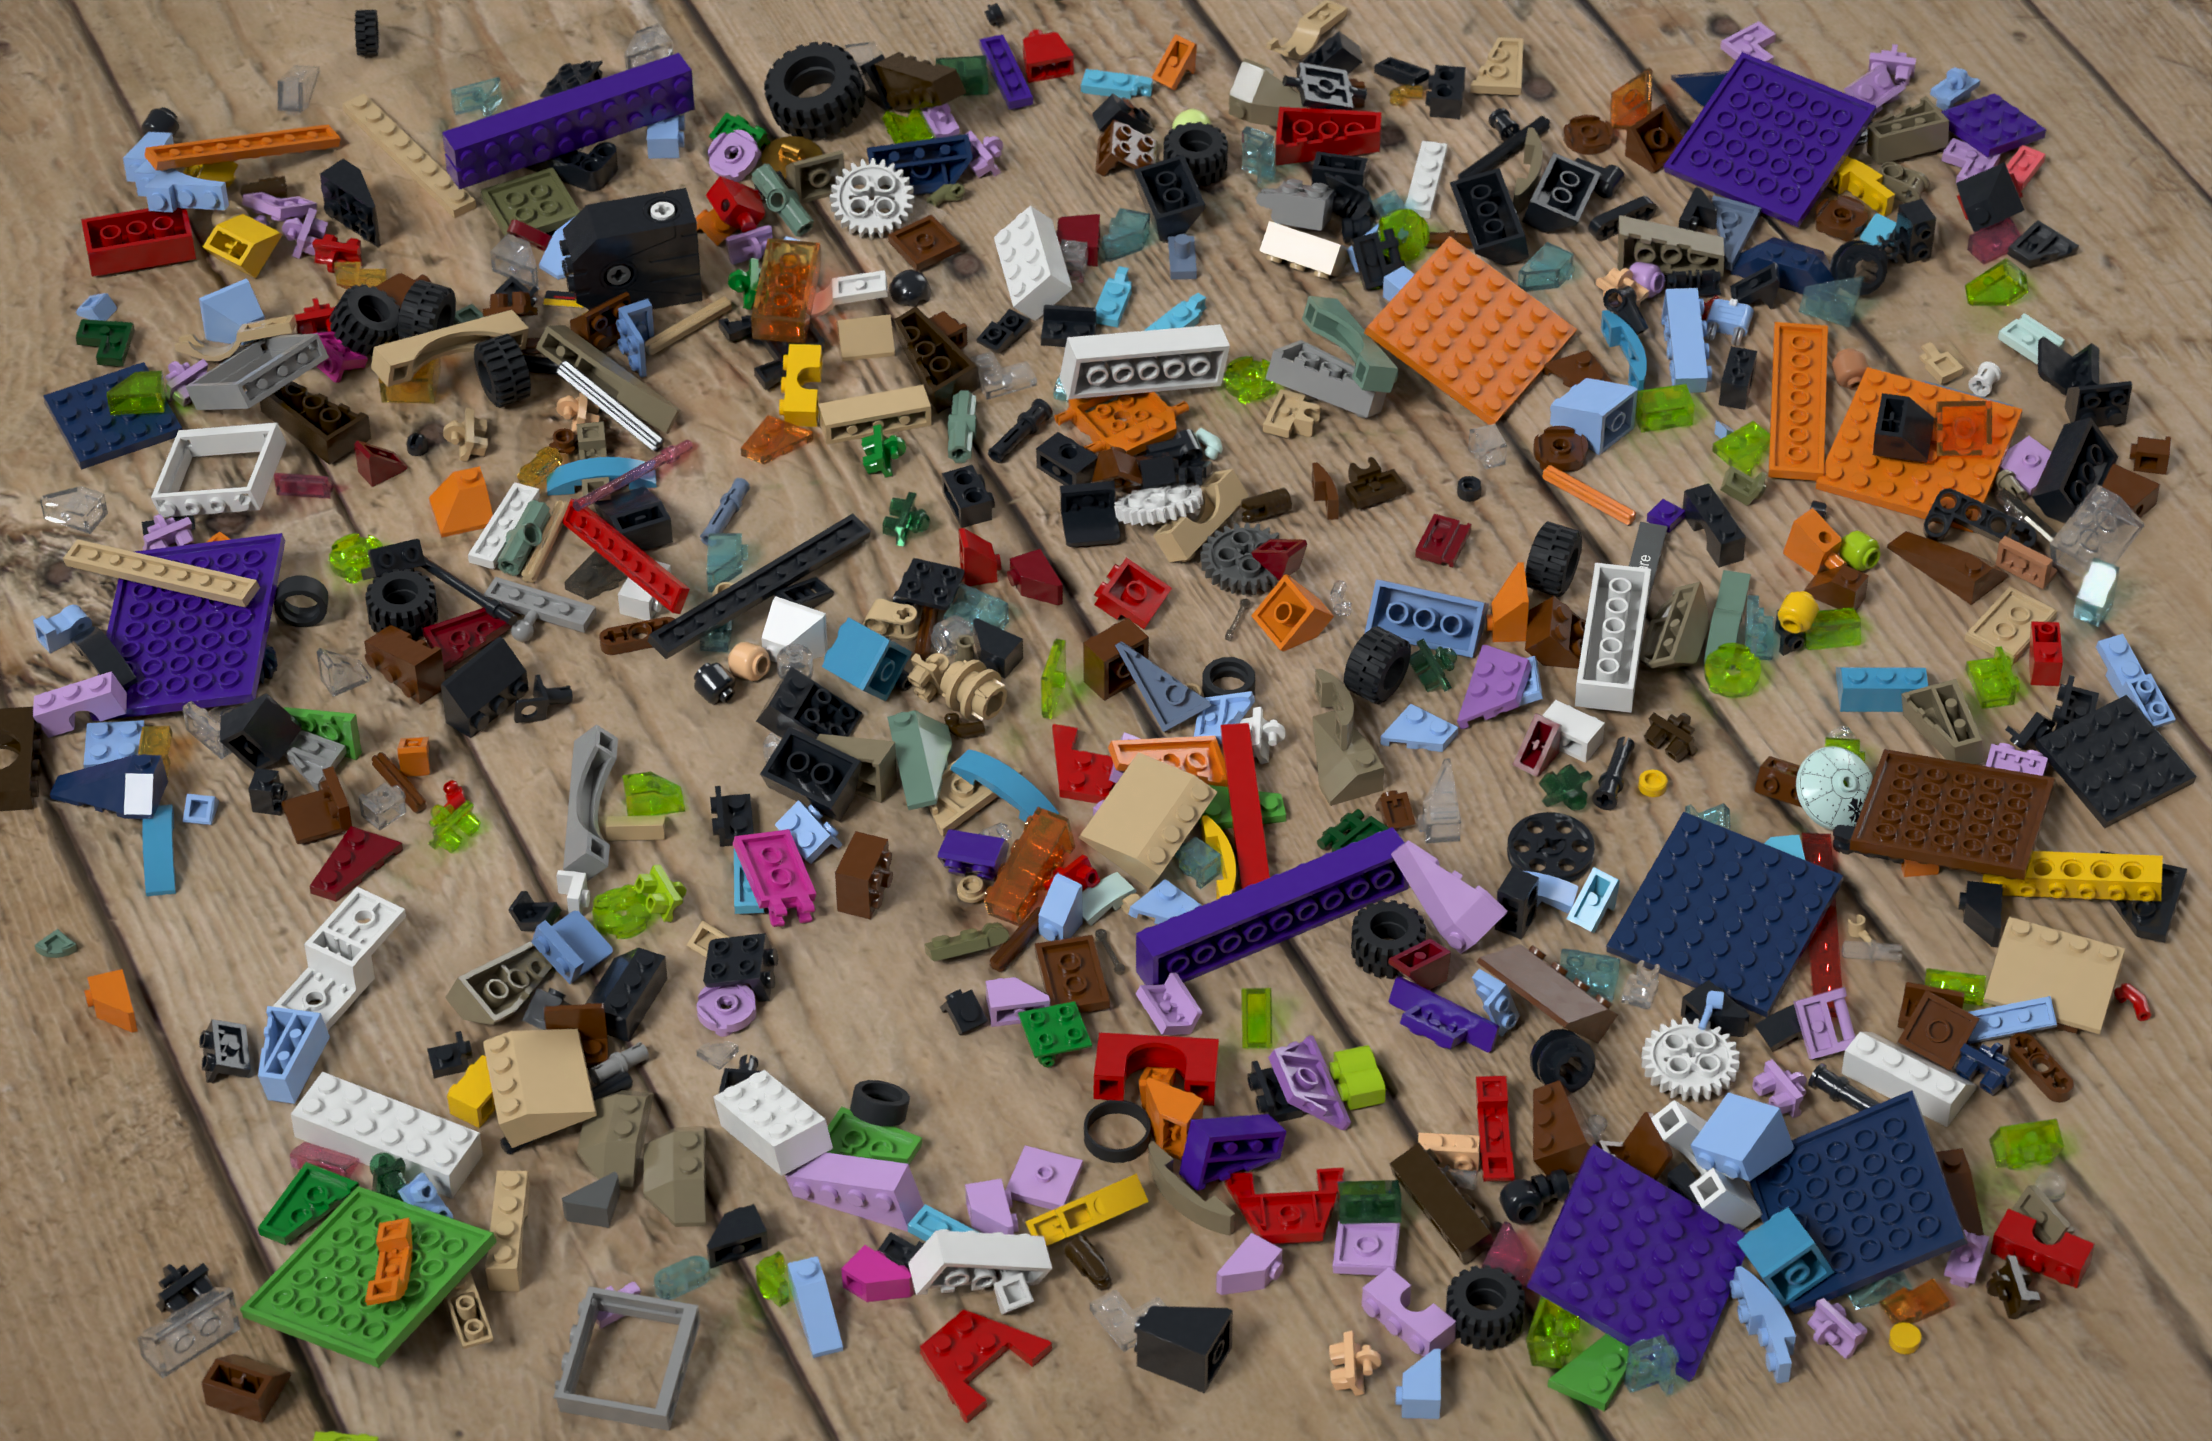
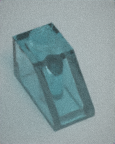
(1546, 269)
(724, 558)
(2096, 592)

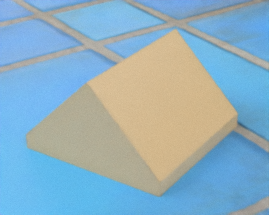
(865, 337)

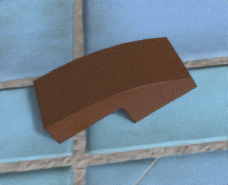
(1325, 490)

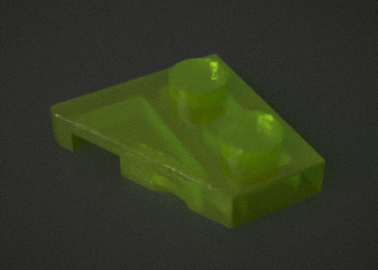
(1743, 447)

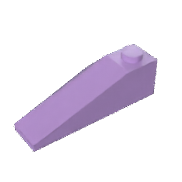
(1454, 907)

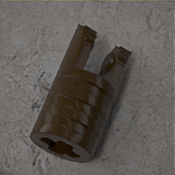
(272, 186)
(1266, 505)
(1088, 1262)

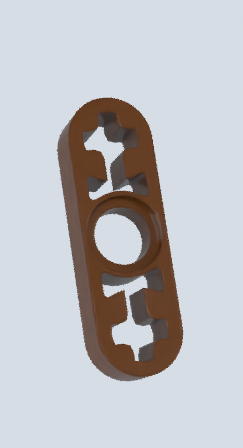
(632, 644)
(2044, 1079)

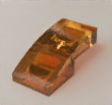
(1916, 1304)

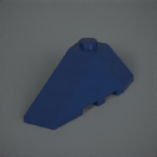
(124, 785)

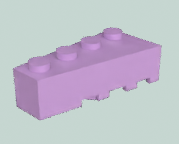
(860, 1187)

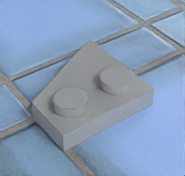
(312, 754)

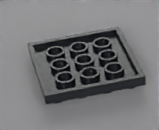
(2115, 761)

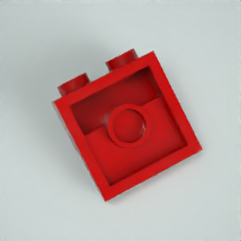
(1131, 593)

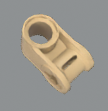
(890, 618)

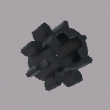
(1894, 244)

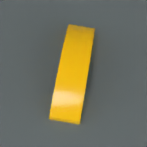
(1216, 839)

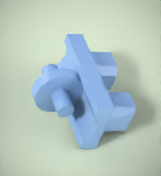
(1954, 88)
(423, 1194)

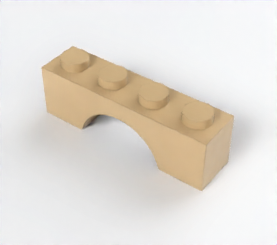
(1221, 498)
(507, 1222)

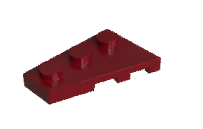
(464, 635)
(351, 860)

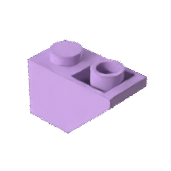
(989, 1207)

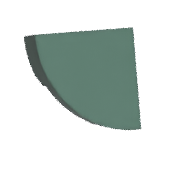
(56, 945)

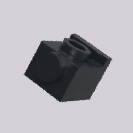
(267, 792)

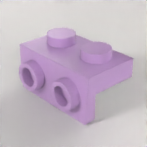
(1170, 1006)

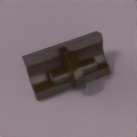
(1676, 731)
(2011, 1286)

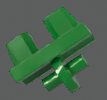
(746, 282)
(881, 451)

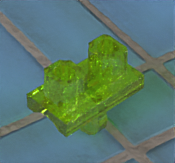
(448, 823)

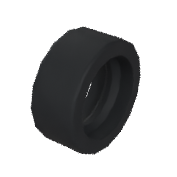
(296, 615)
(1227, 667)
(879, 1103)

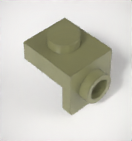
(1742, 486)

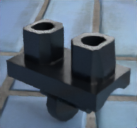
(173, 1296)

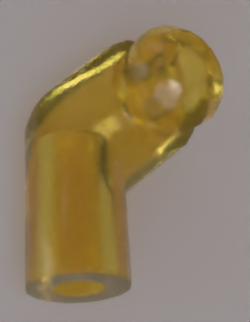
(1397, 94)

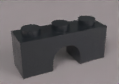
(1723, 534)

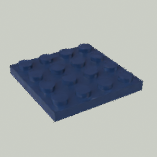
(96, 435)

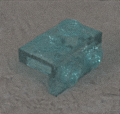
(1651, 1364)

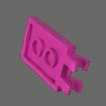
(776, 874)

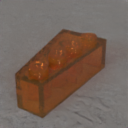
(1029, 866)

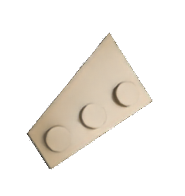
(1502, 69)

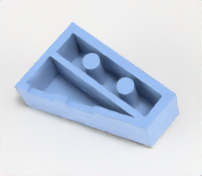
(290, 1051)

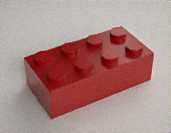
(137, 240)

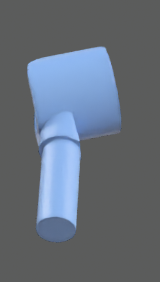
(1713, 1001)

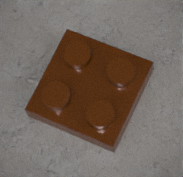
(924, 242)
(1938, 1030)

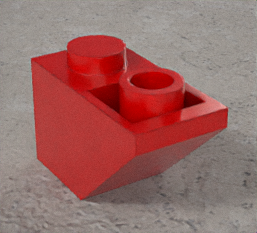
(2045, 654)

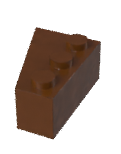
(406, 663)
(1559, 1130)

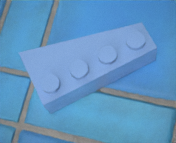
(1685, 339)

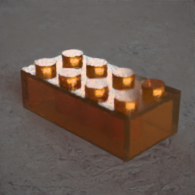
(786, 290)

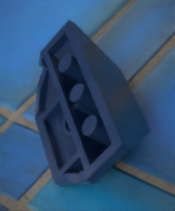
(1699, 85)
(927, 162)
(1796, 263)

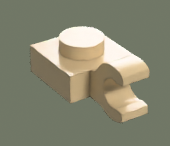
(1940, 366)

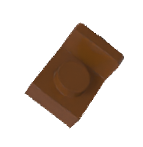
(1396, 810)

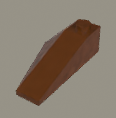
(1955, 569)

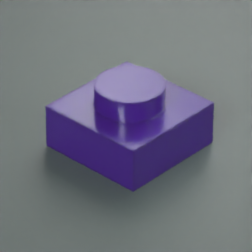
(1666, 514)

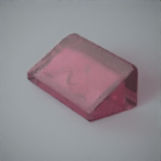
(1993, 241)
(303, 485)
(325, 1158)

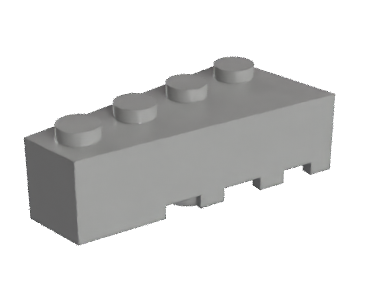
(1322, 377)

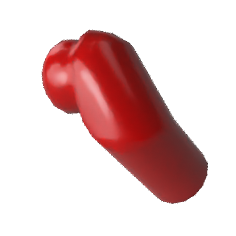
(454, 794)

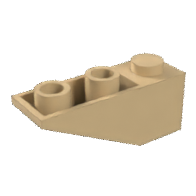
(467, 1314)

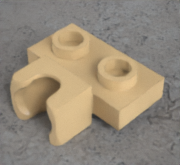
(1291, 412)

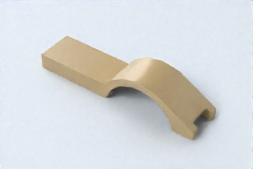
(1309, 30)
(250, 331)

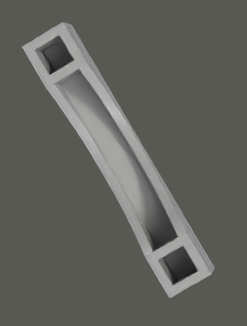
(591, 764)

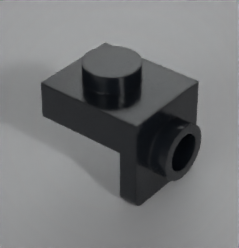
(513, 285)
(1789, 641)
(2036, 728)
(530, 913)
(541, 999)
(964, 1010)

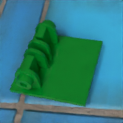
(1054, 1031)

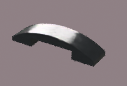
(103, 655)

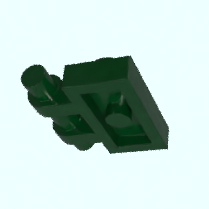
(1355, 826)

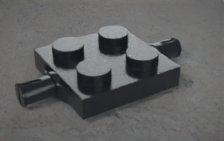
(1324, 87)

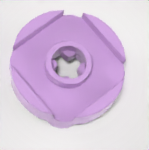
(740, 166)
(726, 1020)

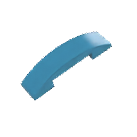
(1618, 333)
(567, 476)
(1003, 781)
(158, 852)

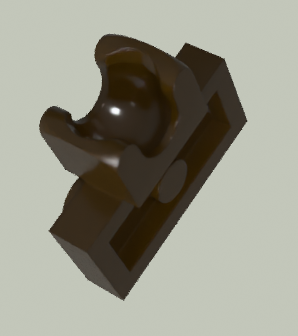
(1371, 485)

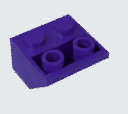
(973, 854)

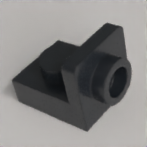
(450, 1058)

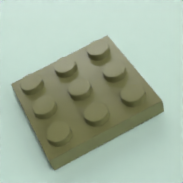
(532, 199)

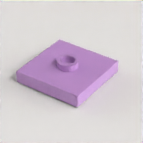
(2027, 461)
(1044, 1178)
(1366, 1248)

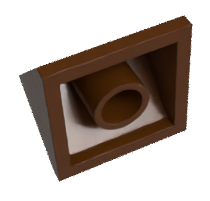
(1652, 139)

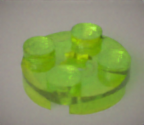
(1411, 222)
(1244, 389)
(342, 552)
(1729, 685)
(617, 900)

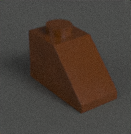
(1117, 467)
(1839, 587)

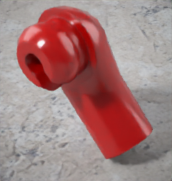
(2138, 1000)

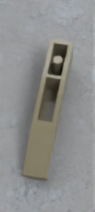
(563, 344)

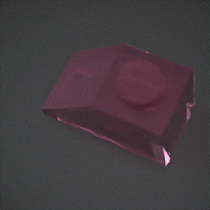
(1509, 1254)

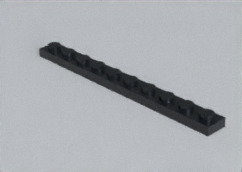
(758, 586)

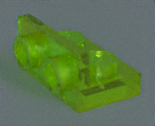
(1834, 629)
(1993, 680)

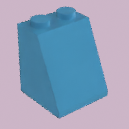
(866, 659)
(1785, 1257)

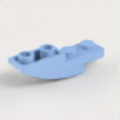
(2129, 679)
(1766, 1318)

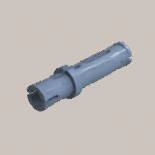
(729, 504)

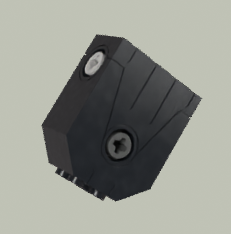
(634, 247)

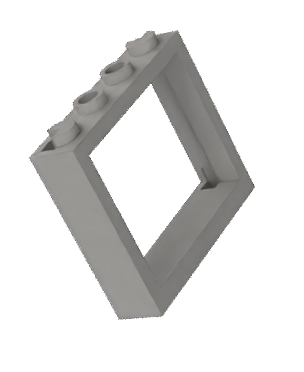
(258, 370)
(638, 1306)

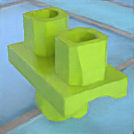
(662, 892)

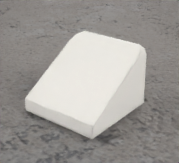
(1012, 1293)

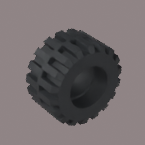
(1203, 149)
(426, 309)
(365, 319)
(502, 370)
(1553, 559)
(403, 601)
(1377, 665)
(1381, 922)
(1491, 1288)

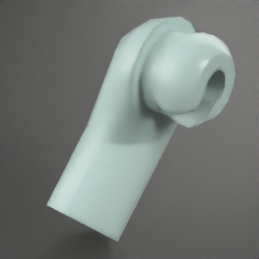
(1213, 443)

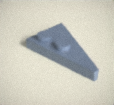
(1735, 225)
(1165, 695)

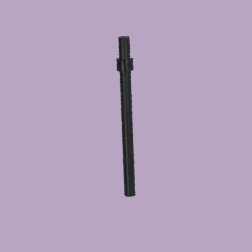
(492, 607)

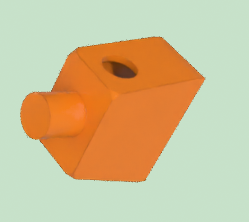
(1813, 544)

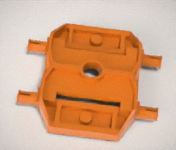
(1146, 414)

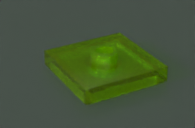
(1053, 678)

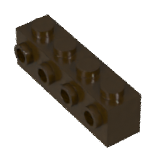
(1442, 1203)

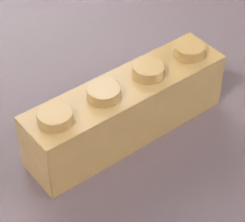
(856, 416)

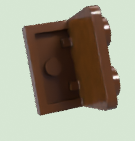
(1642, 1148)

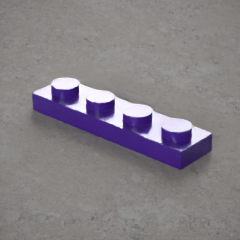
(1006, 72)

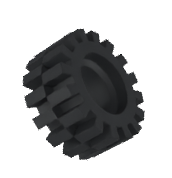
(366, 32)

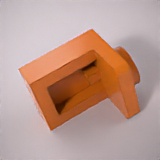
(714, 226)

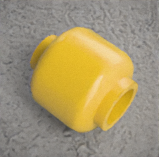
(1798, 612)

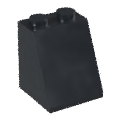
(1184, 1343)

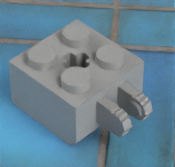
(1299, 204)

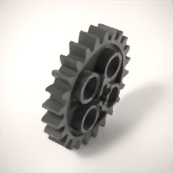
(1230, 561)

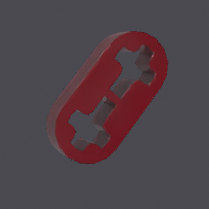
(536, 237)

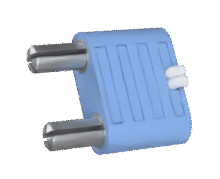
(1729, 319)

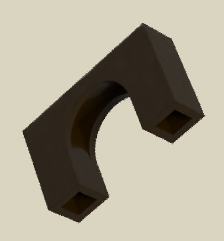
(18, 780)

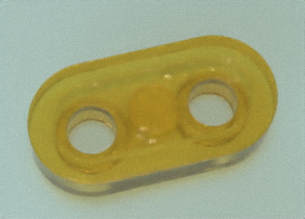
(540, 467)

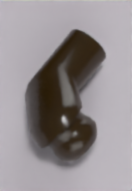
(961, 729)

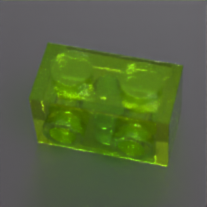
(2026, 1143)
(1551, 1335)

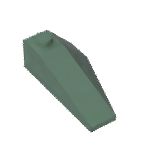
(921, 755)

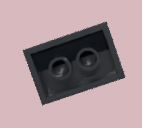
(1560, 195)
(1170, 196)
(483, 688)
(813, 773)
(629, 990)

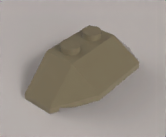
(1677, 629)
(616, 1136)
(677, 1175)

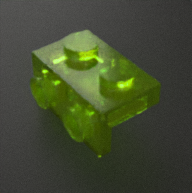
(908, 128)

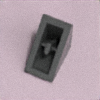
(594, 1202)

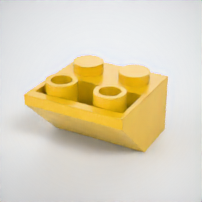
(242, 243)

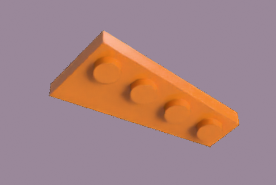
(1191, 754)

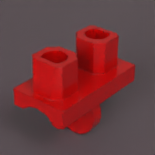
(330, 250)
(314, 318)
(1078, 871)

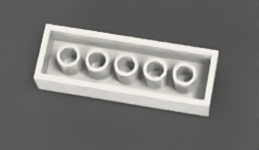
(1144, 361)
(1613, 637)
(368, 1123)

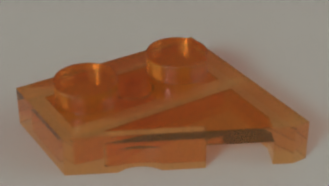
(774, 439)

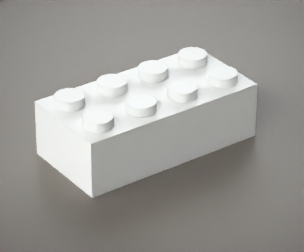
(1032, 262)
(773, 1122)

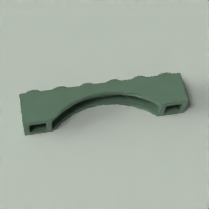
(1332, 320)

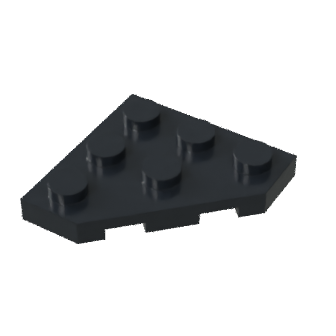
(2154, 918)

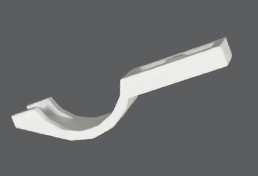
(850, 289)

